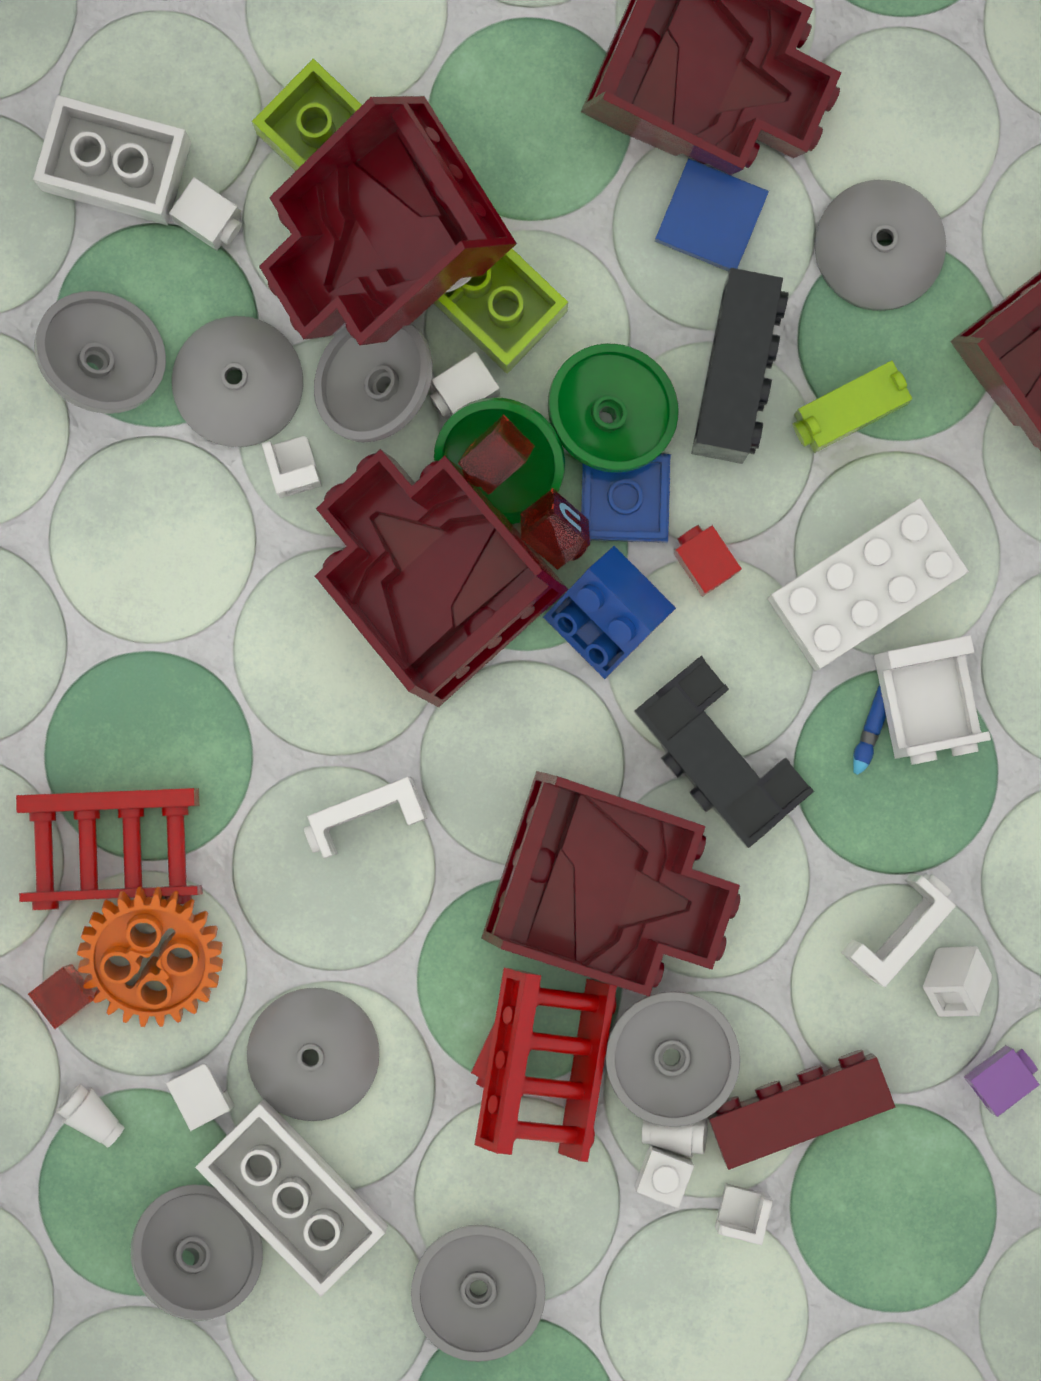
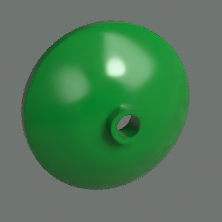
(626, 387)
(534, 478)

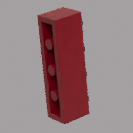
(801, 1109)

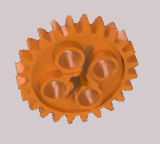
(116, 935)

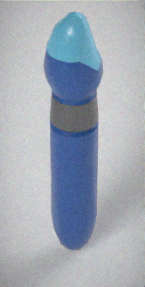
(864, 750)

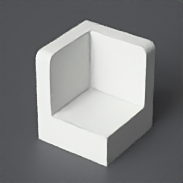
(291, 466)
(957, 981)
(199, 1096)
(743, 1214)

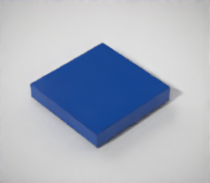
(711, 216)
(628, 504)

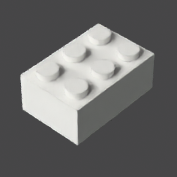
(112, 160)

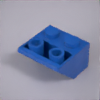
(609, 612)

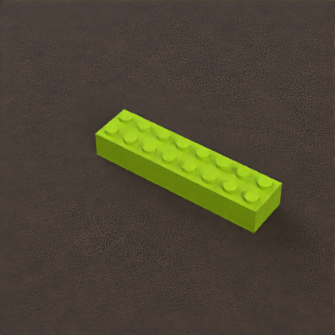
(499, 311)

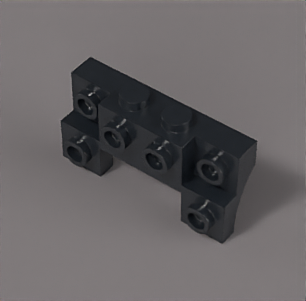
(712, 763)

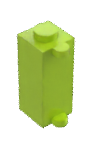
(851, 407)

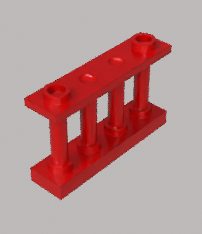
(86, 810)
(508, 1059)

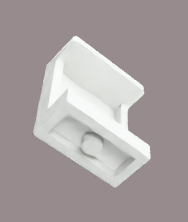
(930, 699)
(399, 791)
(908, 936)

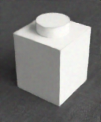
(206, 215)
(463, 384)
(664, 1176)

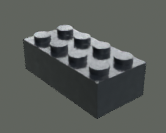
(737, 366)

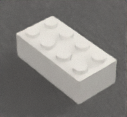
(867, 584)
(292, 1197)

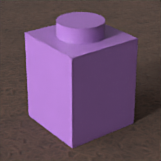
(1003, 1079)

